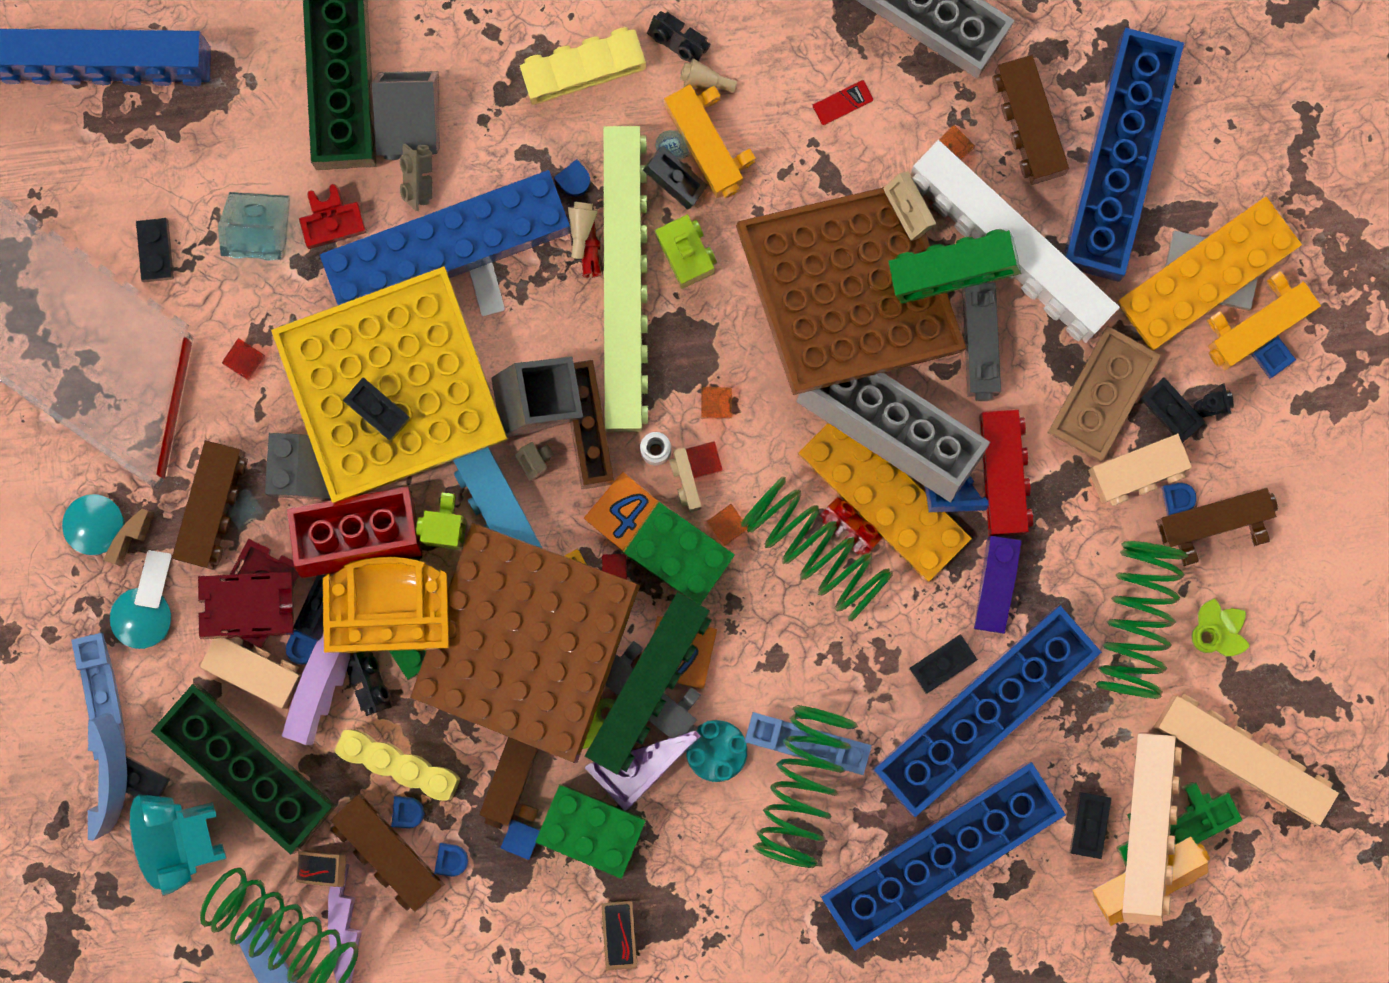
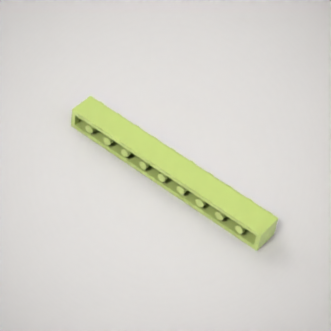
(623, 280)

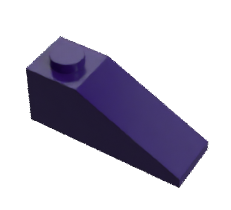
(997, 584)

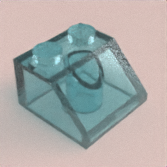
(254, 226)

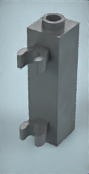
(981, 341)
(674, 717)

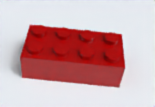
(353, 530)

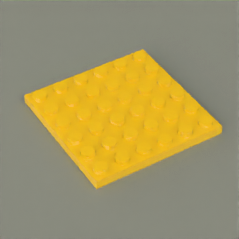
(412, 350)

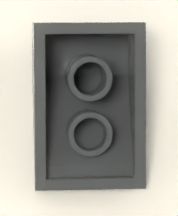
(293, 468)

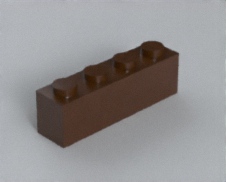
(1031, 120)
(589, 432)
(208, 503)
(387, 853)

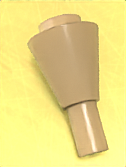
(703, 77)
(581, 222)

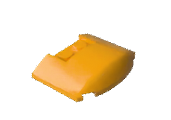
(385, 607)

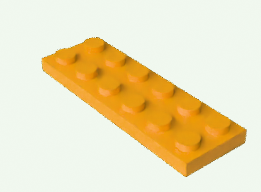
(1209, 273)
(886, 500)

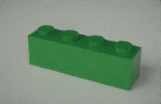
(954, 266)

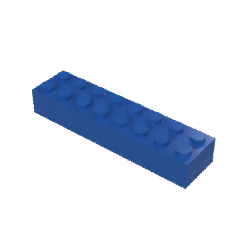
(104, 56)
(1123, 154)
(453, 237)
(986, 711)
(942, 855)

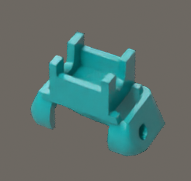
(171, 840)

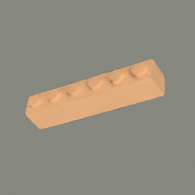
(1247, 760)
(1150, 830)

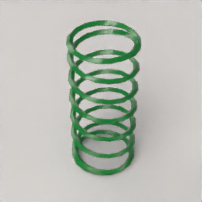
(754, 521)
(1144, 552)
(802, 712)
(236, 898)

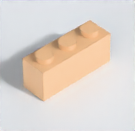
(1140, 470)
(252, 670)

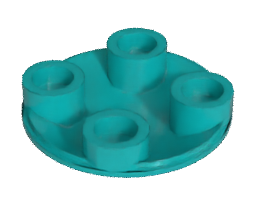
(92, 524)
(139, 625)
(718, 752)

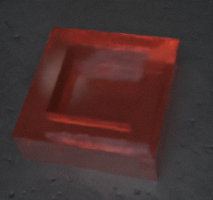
(243, 359)
(704, 460)

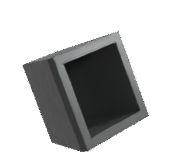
(405, 112)
(537, 395)

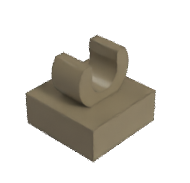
(534, 460)

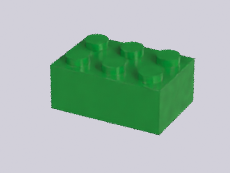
(678, 553)
(590, 831)

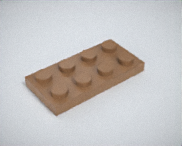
(1104, 394)

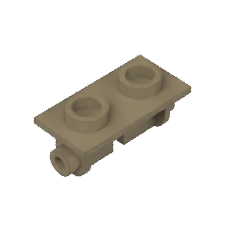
(416, 188)

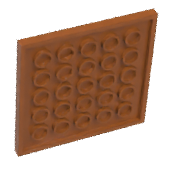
(833, 292)
(526, 642)

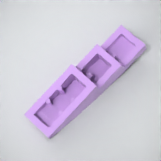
(315, 693)
(339, 918)

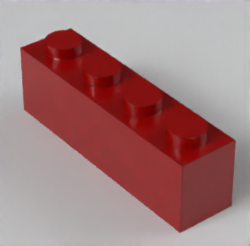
(1004, 473)

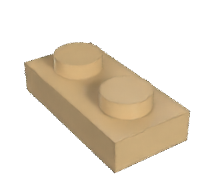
(909, 205)
(681, 467)

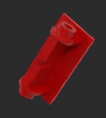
(864, 533)

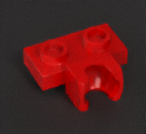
(331, 220)

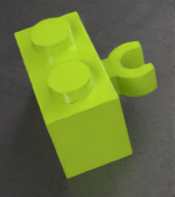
(685, 250)
(442, 528)

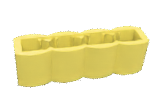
(584, 66)
(389, 760)

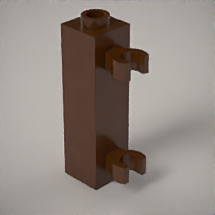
(1219, 518)
(508, 785)

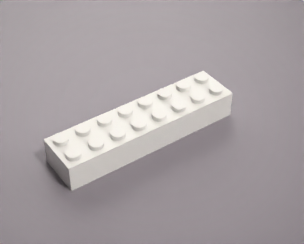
(1044, 269)

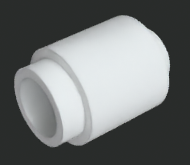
(652, 439)

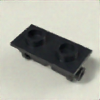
(666, 31)
(1215, 403)
(374, 696)

